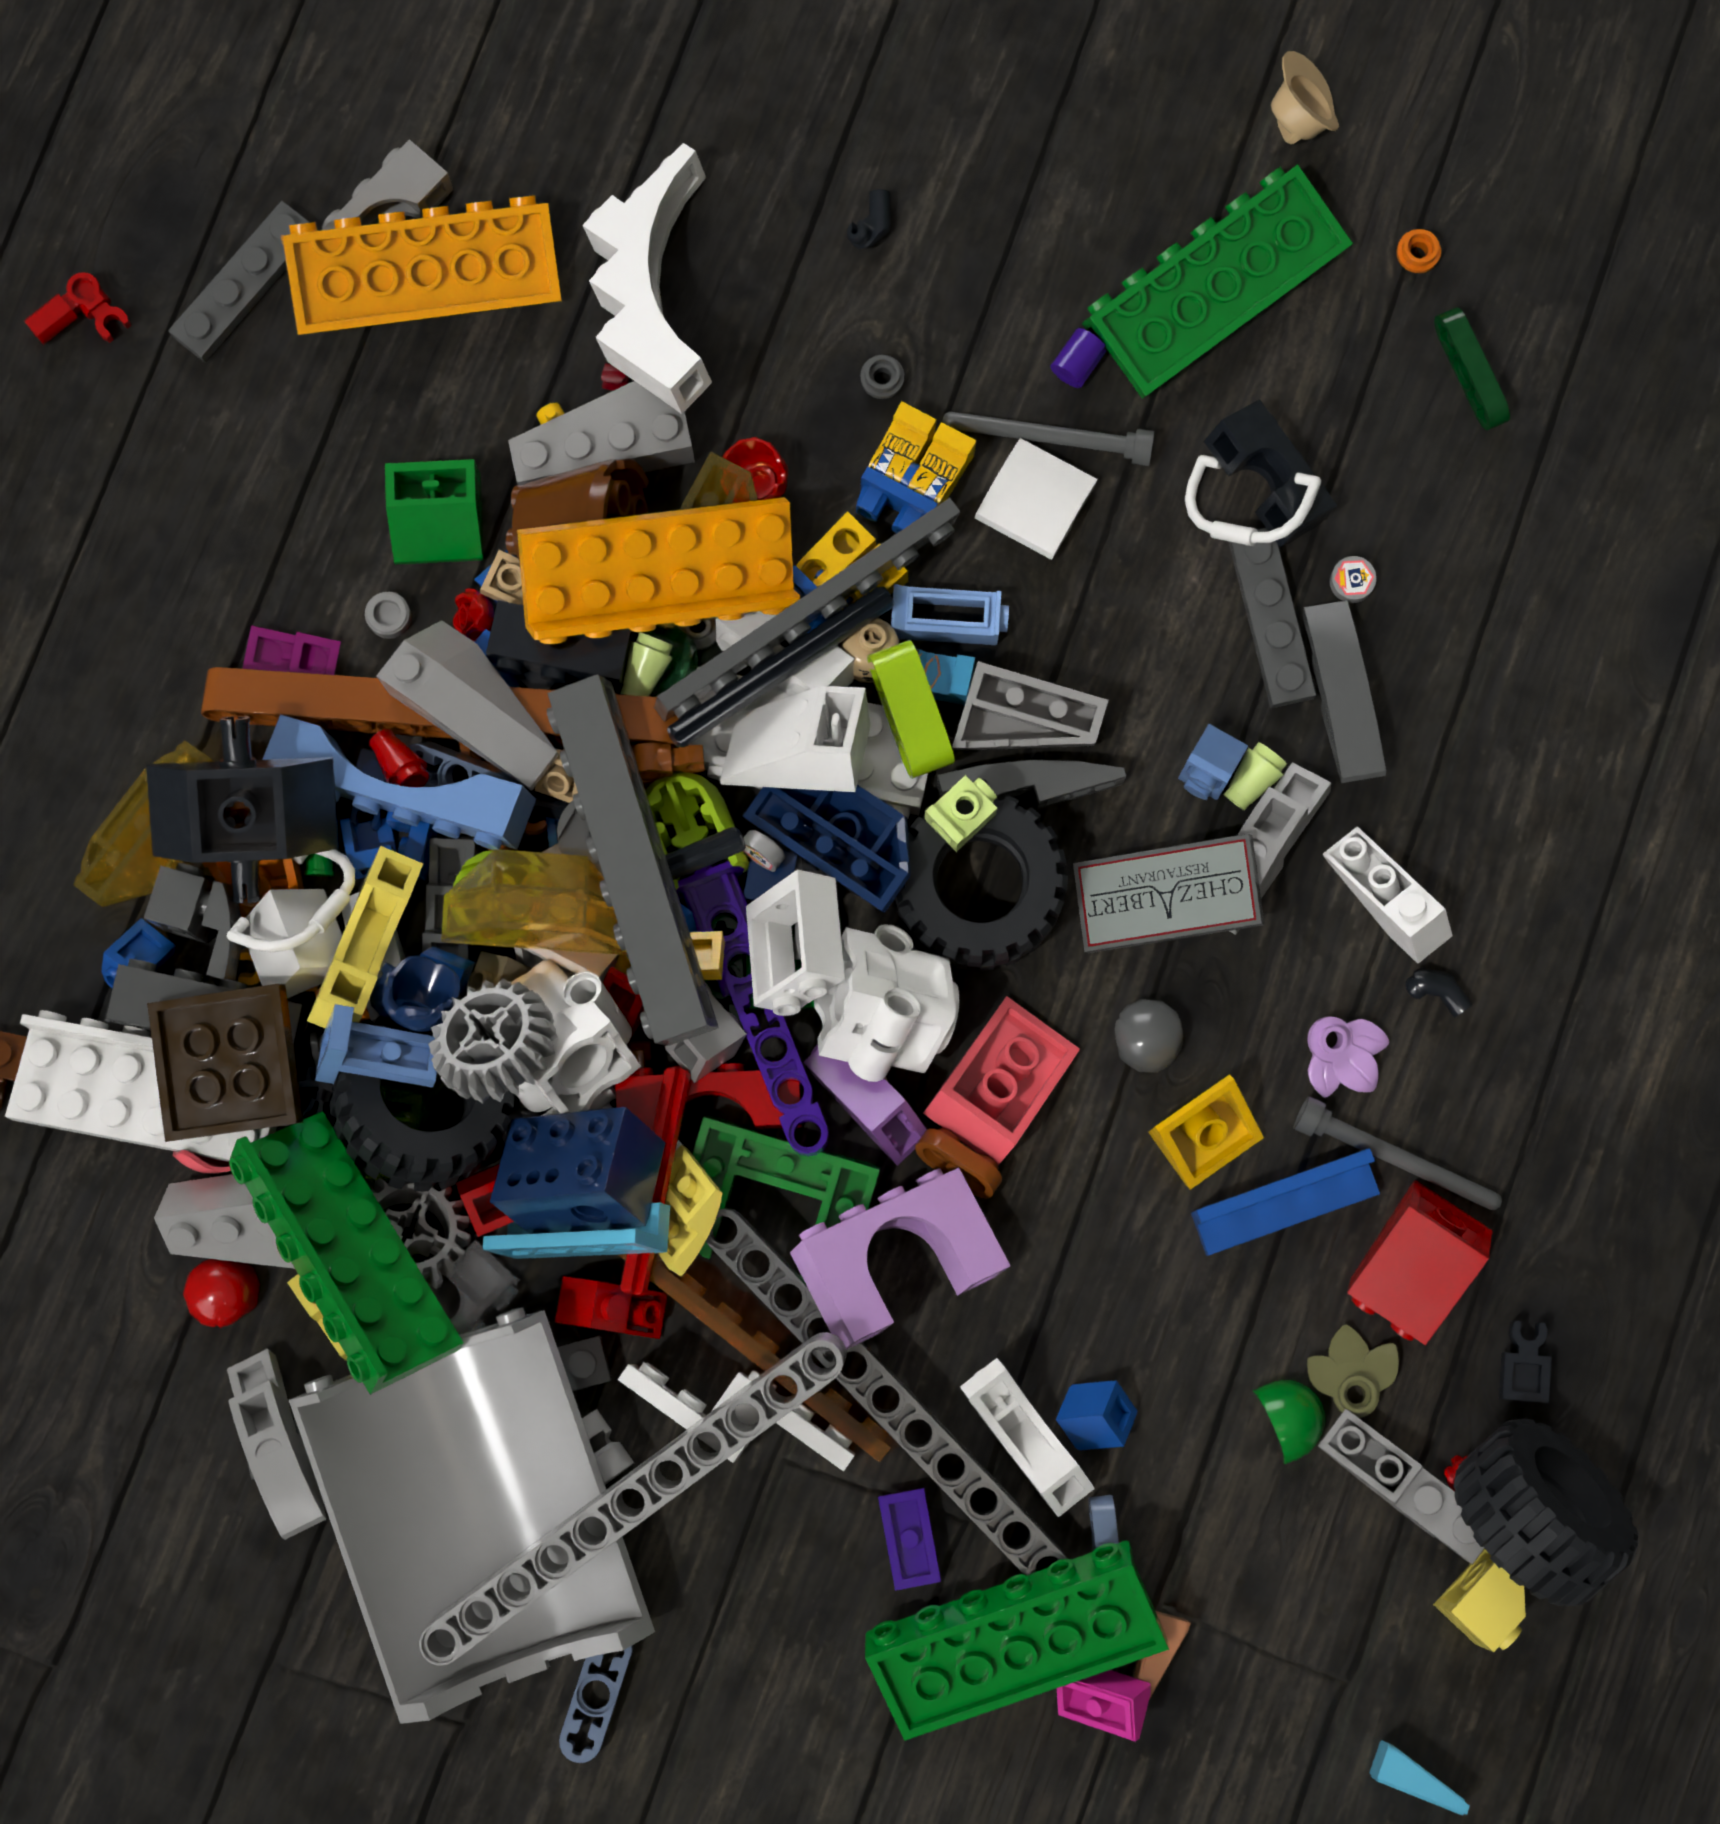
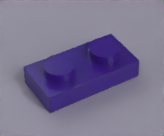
(909, 1539)

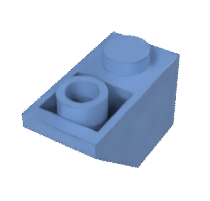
(1212, 763)

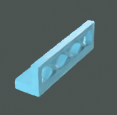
(630, 1240)

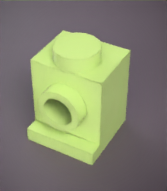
(957, 827)

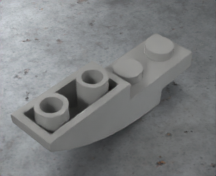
(1282, 818)
(273, 1445)
(1400, 1482)

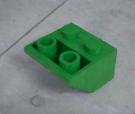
(434, 511)

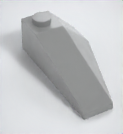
(464, 695)

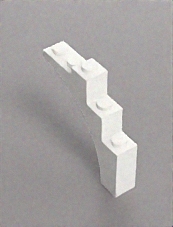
(627, 285)

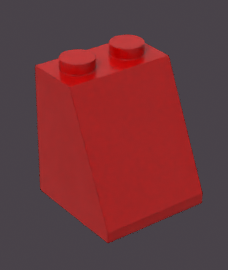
(1420, 1264)

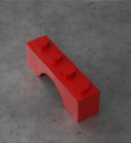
(747, 1088)

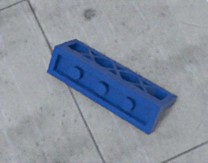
(1286, 1202)

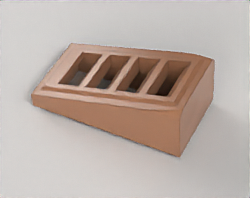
(1153, 1667)

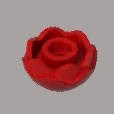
(473, 614)

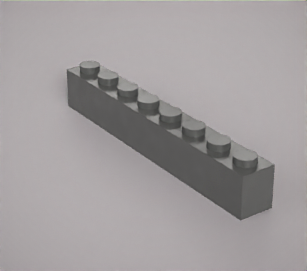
(631, 861)

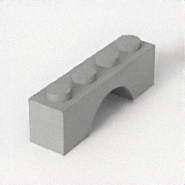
(404, 183)

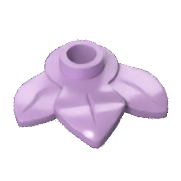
(1349, 1060)

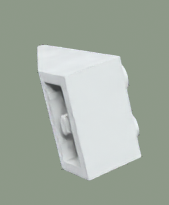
(801, 741)

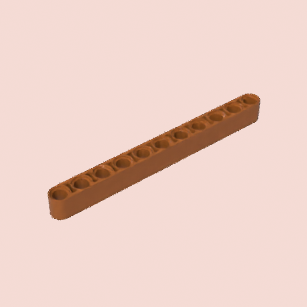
(367, 707)

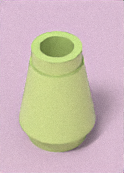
(645, 665)
(1254, 775)

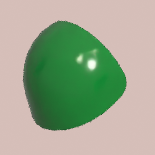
(1295, 1415)

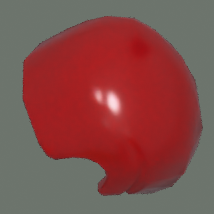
(764, 463)
(221, 1292)

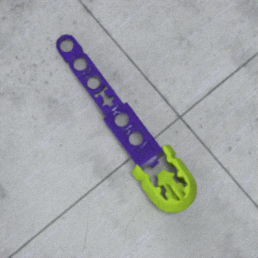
(715, 892)

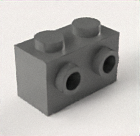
(180, 901)

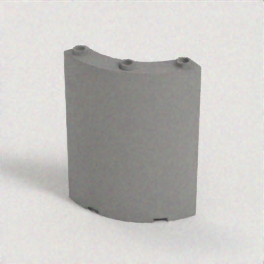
(447, 1487)

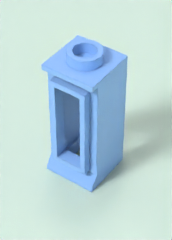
(945, 630)

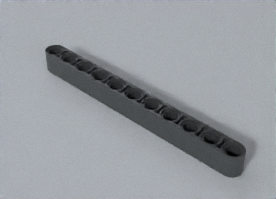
(893, 1420)

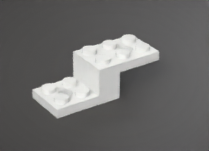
(688, 1410)

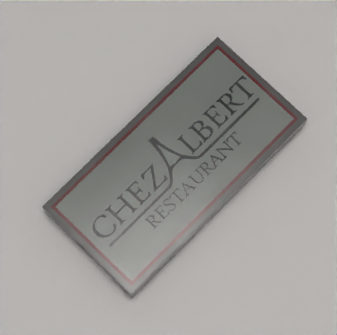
(1168, 893)

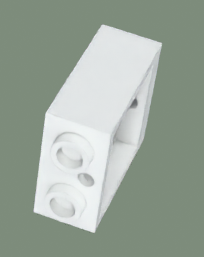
(814, 905)

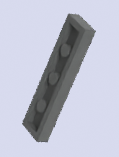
(236, 286)
(1273, 623)

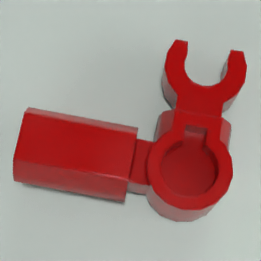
(82, 295)

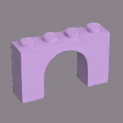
(937, 1210)

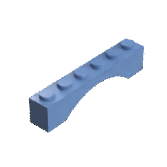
(479, 806)

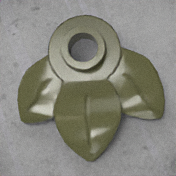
(1353, 1364)

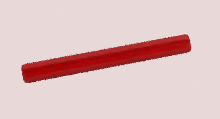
(667, 1127)

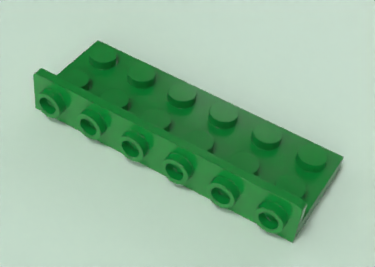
(1217, 279)
(344, 1252)
(1014, 1640)

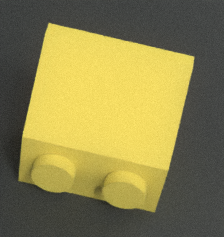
(1485, 1604)

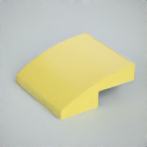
(693, 1210)

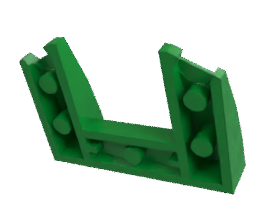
(735, 1149)

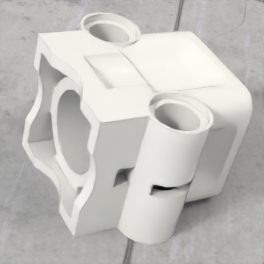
(890, 1007)
(589, 1043)

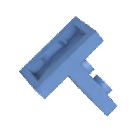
(373, 1051)

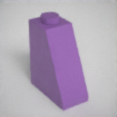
(871, 1104)

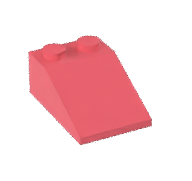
(1002, 1081)

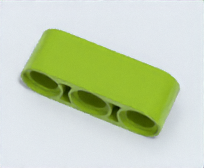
(911, 709)

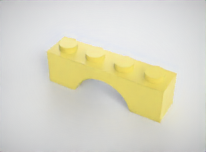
(367, 936)

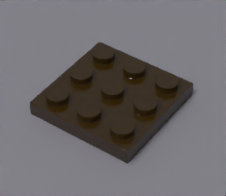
(225, 1062)

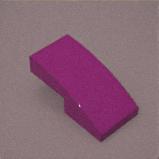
(290, 653)

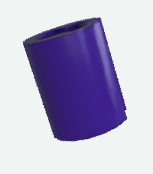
(1078, 358)

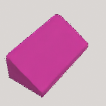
(1107, 1703)

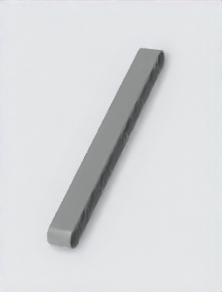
(616, 1515)

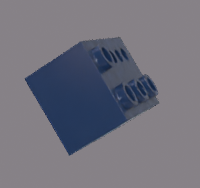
(578, 1171)

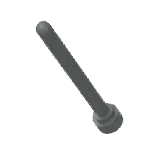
(1133, 446)
(1318, 1120)

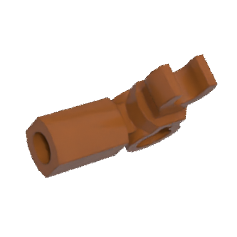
(661, 760)

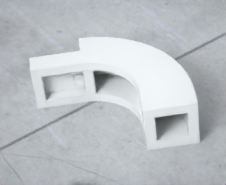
(1027, 1437)

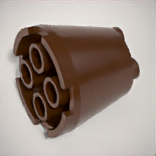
(578, 495)

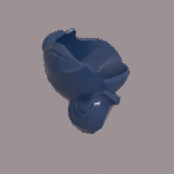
(415, 992)

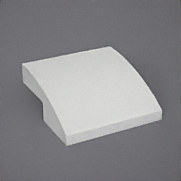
(1035, 498)

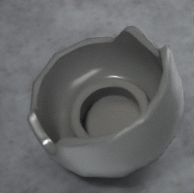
(1148, 1035)

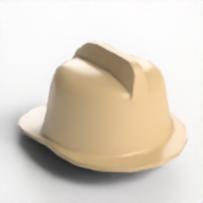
(1303, 100)

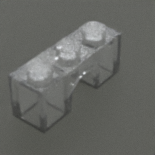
(482, 1285)

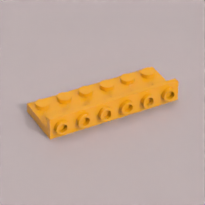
(421, 265)
(656, 569)

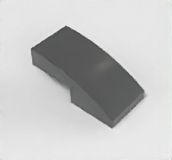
(222, 915)

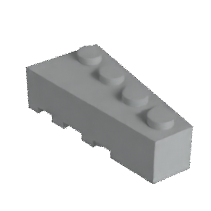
(614, 426)

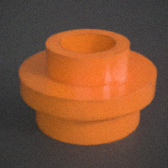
(1422, 239)

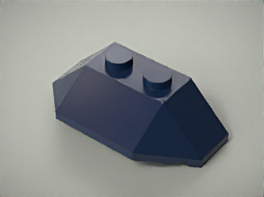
(842, 835)

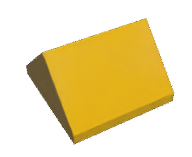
(1207, 1132)

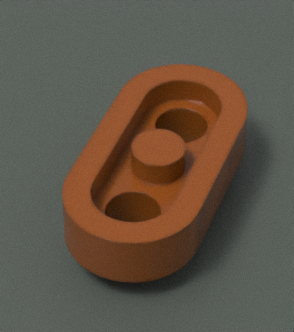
(943, 1150)

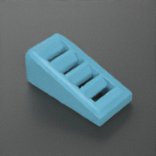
(1404, 1774)

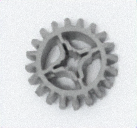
(480, 1066)
(425, 1238)

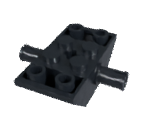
(287, 800)

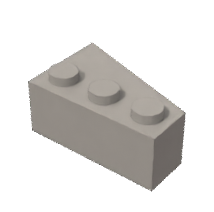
(1025, 712)
(216, 1222)

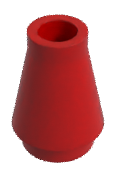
(398, 761)

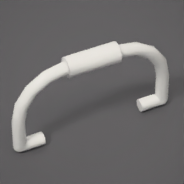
(1239, 533)
(317, 923)

